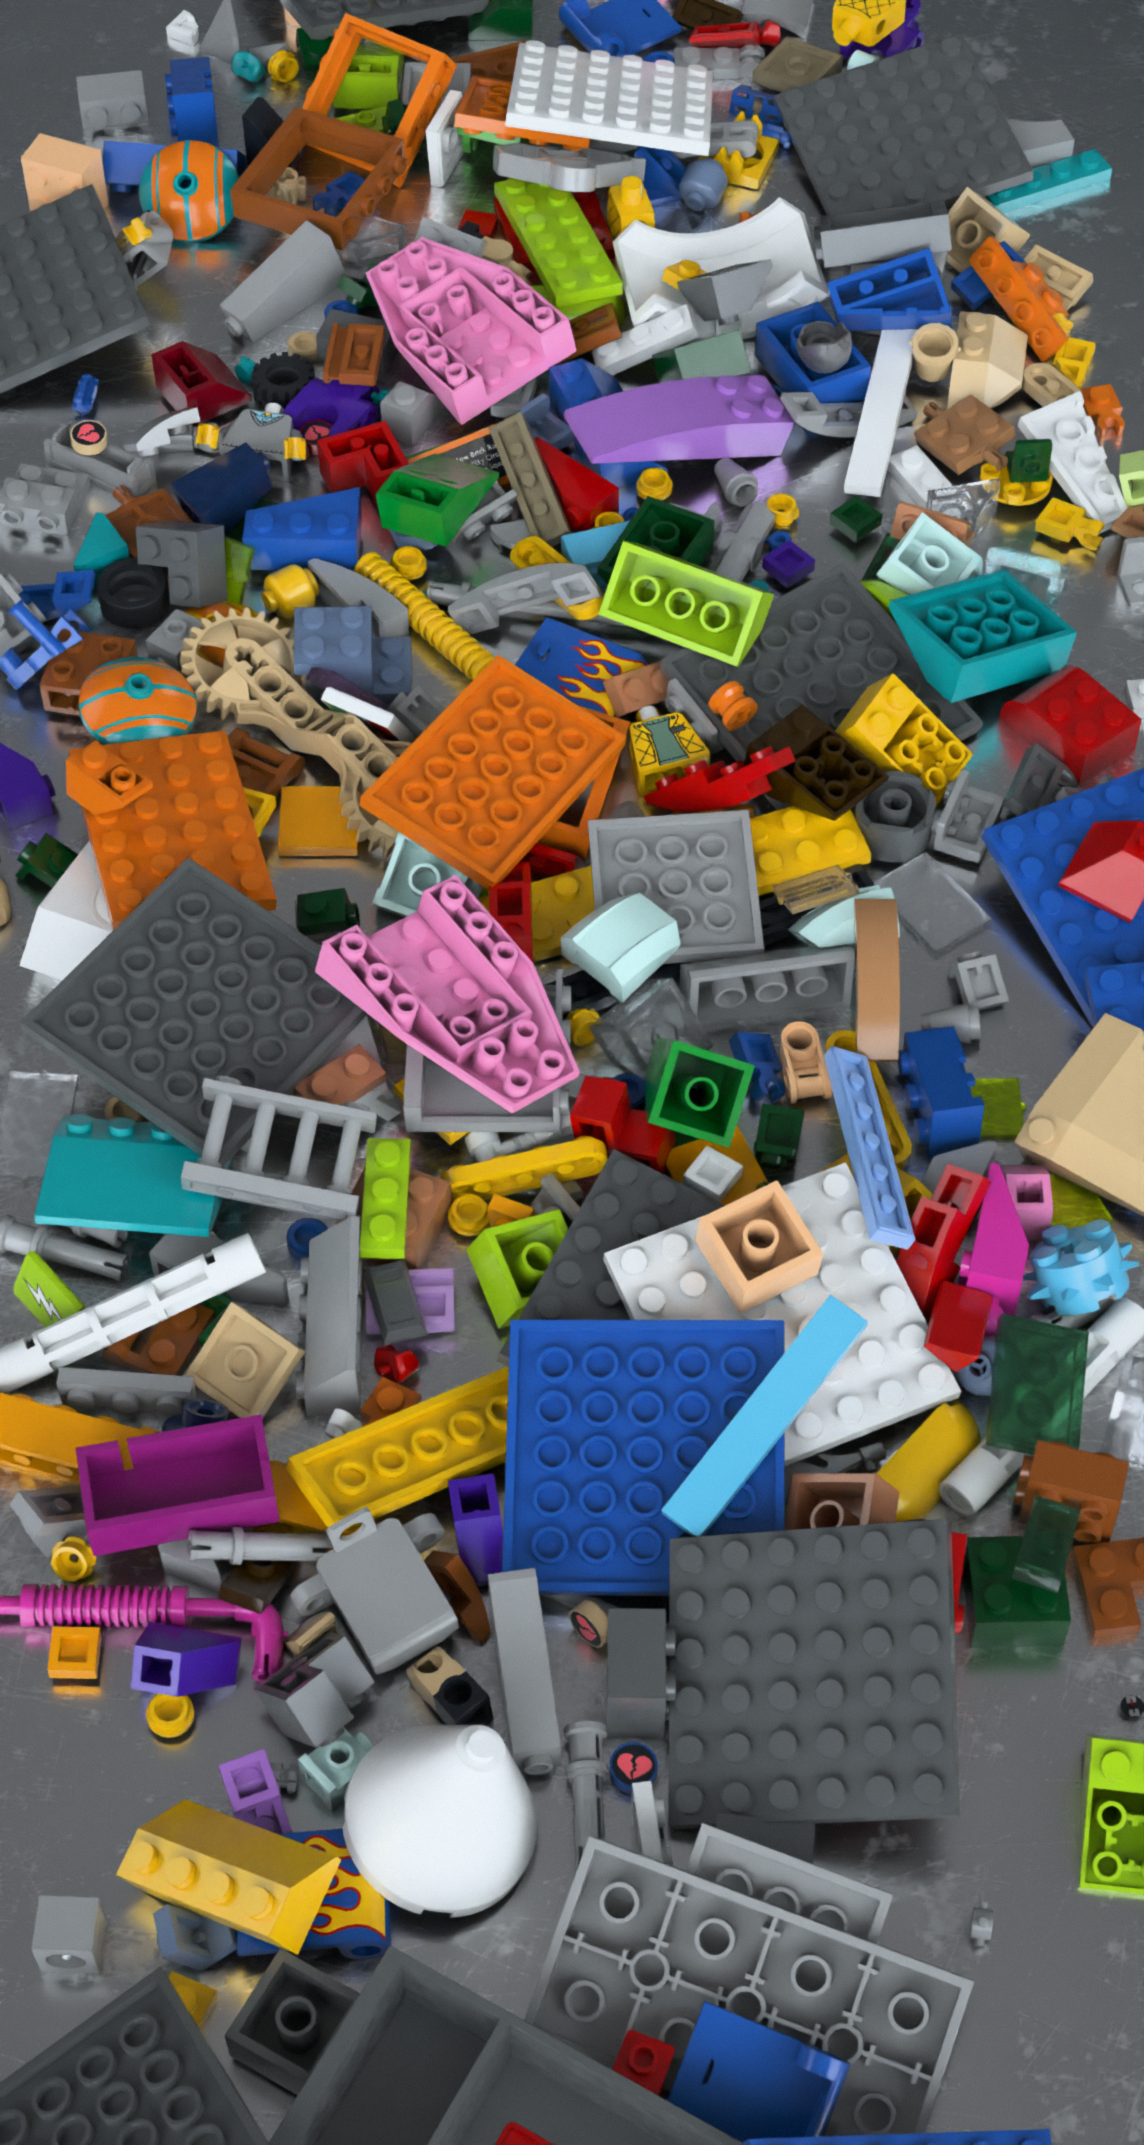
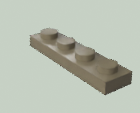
(530, 479)

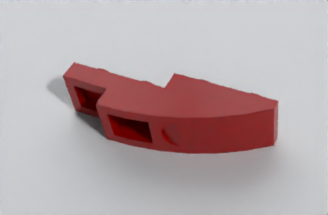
(718, 785)
(512, 907)
(939, 1232)

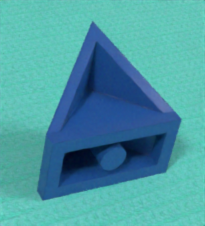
(662, 174)

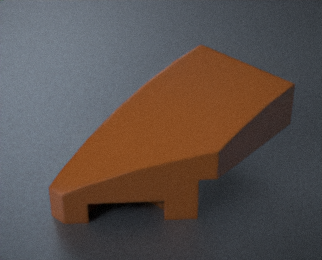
(461, 1588)

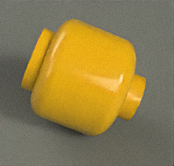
(289, 589)

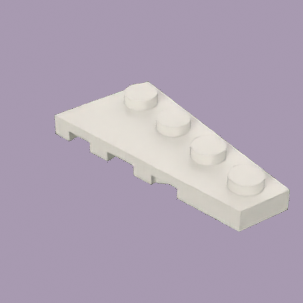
(1077, 458)

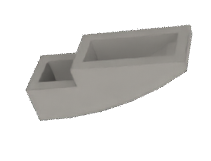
(347, 588)

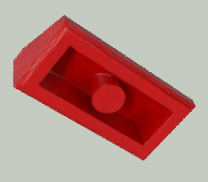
(725, 35)
(550, 861)
(958, 1324)

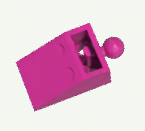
(998, 1251)

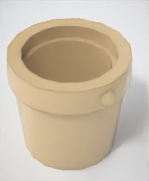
(934, 351)

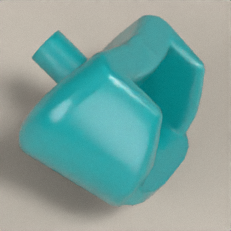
(248, 66)

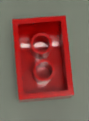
(1074, 721)

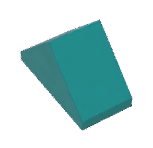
(100, 547)

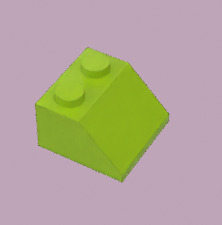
(513, 1260)

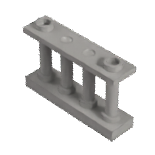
(250, 1182)

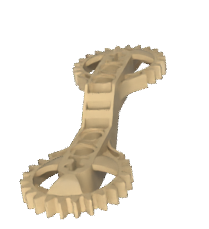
(265, 660)

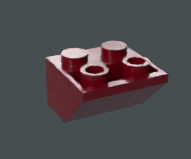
(197, 379)

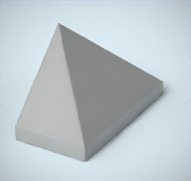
(222, 35)

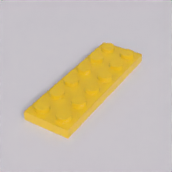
(407, 1452)

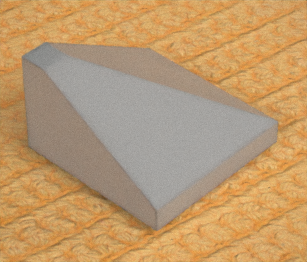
(266, 51)

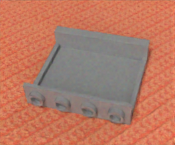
(445, 1103)

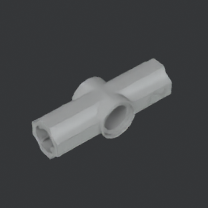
(743, 545)

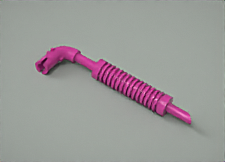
(143, 1606)

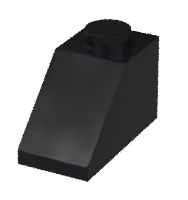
(259, 126)

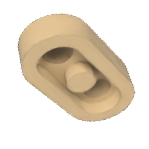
(1046, 384)

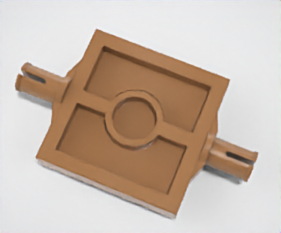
(965, 434)

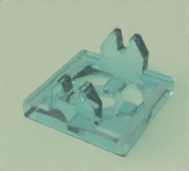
(1031, 563)

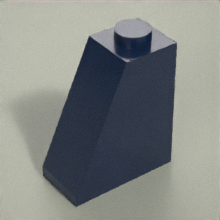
(224, 487)

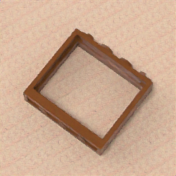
(331, 134)

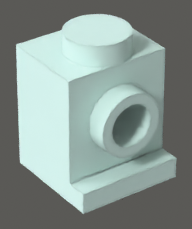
(329, 1778)

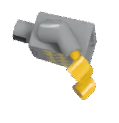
(145, 245)

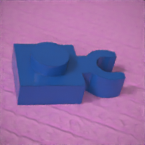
(337, 193)
(761, 1052)

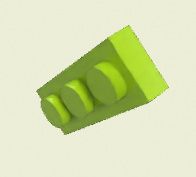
(385, 1198)

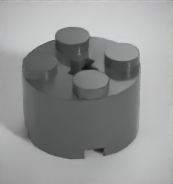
(897, 818)

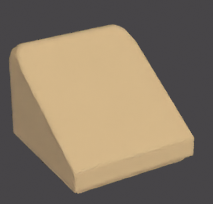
(310, 1632)

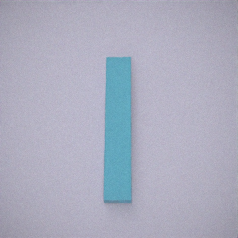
(764, 1417)

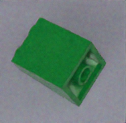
(695, 1090)

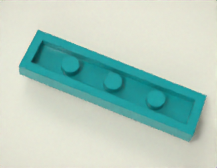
(1054, 180)

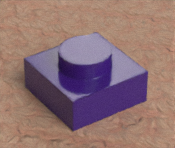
(788, 564)

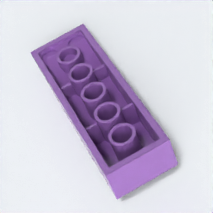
(684, 421)

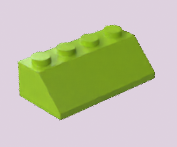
(685, 603)

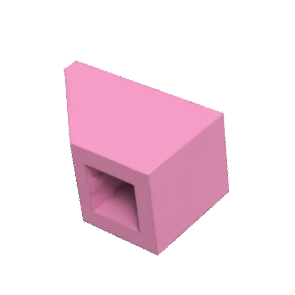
(1031, 1196)

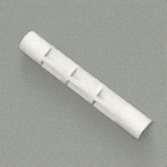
(129, 1312)
(990, 1467)

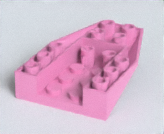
(467, 324)
(457, 995)

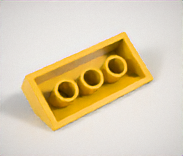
(230, 1872)

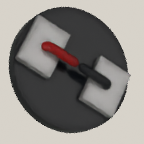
(1132, 1706)

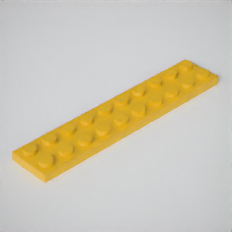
(784, 848)

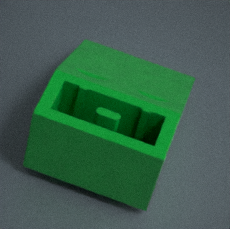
(432, 497)

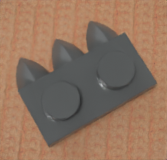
(1037, 781)

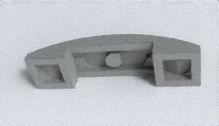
(833, 418)
(521, 589)

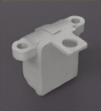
(382, 1587)

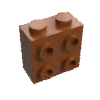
(69, 669)
(1075, 1479)

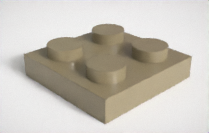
(795, 65)

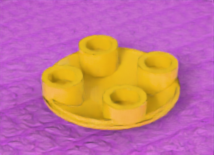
(1019, 492)

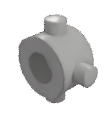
(981, 1923)

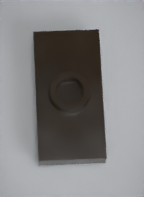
(255, 1583)

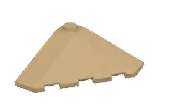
(1094, 1117)

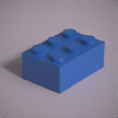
(779, 356)

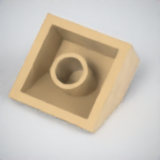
(972, 222)

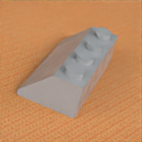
(768, 983)
(332, 1321)

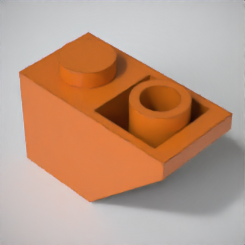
(102, 779)

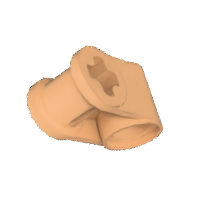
(804, 1069)

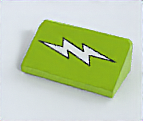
(44, 1291)

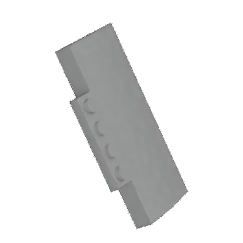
(762, 1941)

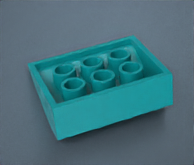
(982, 635)
(121, 1179)

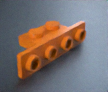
(1023, 297)

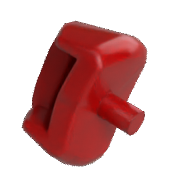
(770, 34)
(395, 1365)

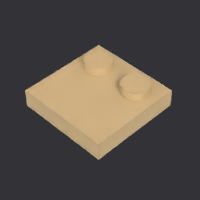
(244, 1363)

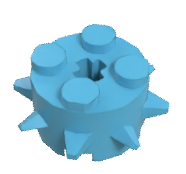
(1079, 1267)

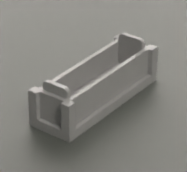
(106, 469)

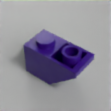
(477, 1525)
(184, 1660)

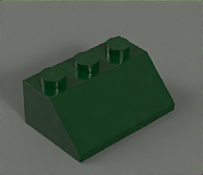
(503, 21)
(665, 530)

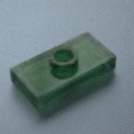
(1046, 1544)

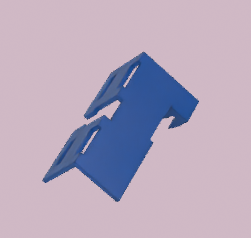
(748, 104)

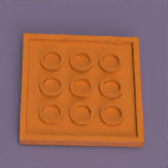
(485, 110)

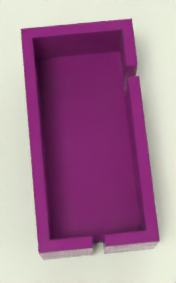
(179, 1483)

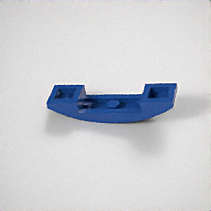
(69, 591)

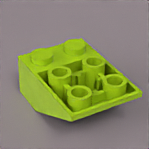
(371, 78)
(1112, 1815)

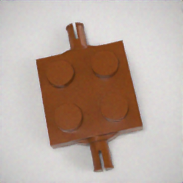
(141, 511)

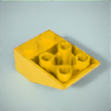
(904, 735)

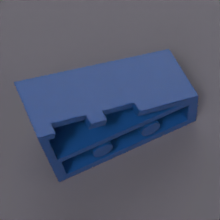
(191, 100)
(891, 295)
(306, 529)
(940, 1091)

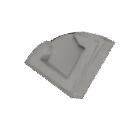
(509, 532)

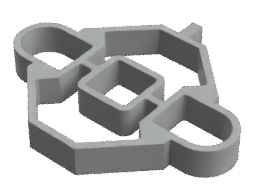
(565, 168)

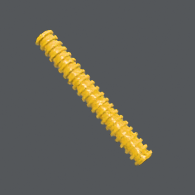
(427, 617)

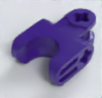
(900, 40)
(339, 404)

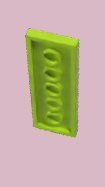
(558, 242)

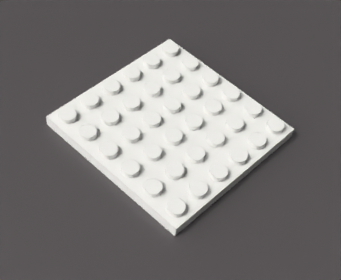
(611, 98)
(885, 1370)

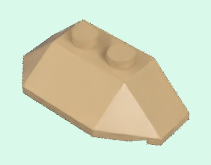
(989, 360)

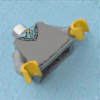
(264, 432)

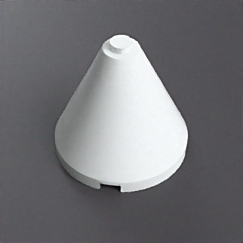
(440, 1819)

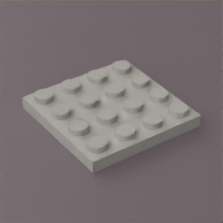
(690, 868)

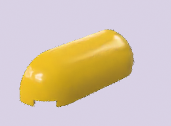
(929, 1458)

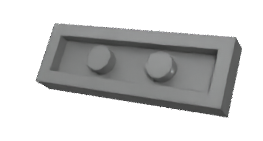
(124, 1390)

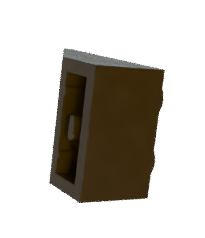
(827, 771)

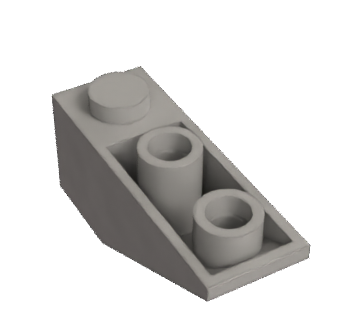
(176, 1249)

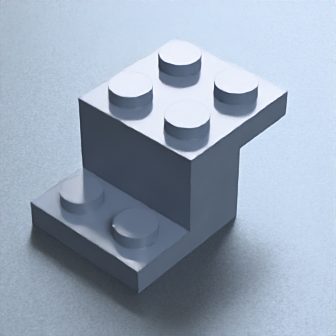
(344, 643)

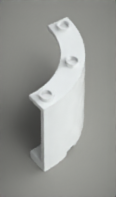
(773, 234)

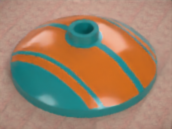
(201, 208)
(121, 713)

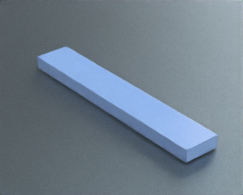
(869, 1148)

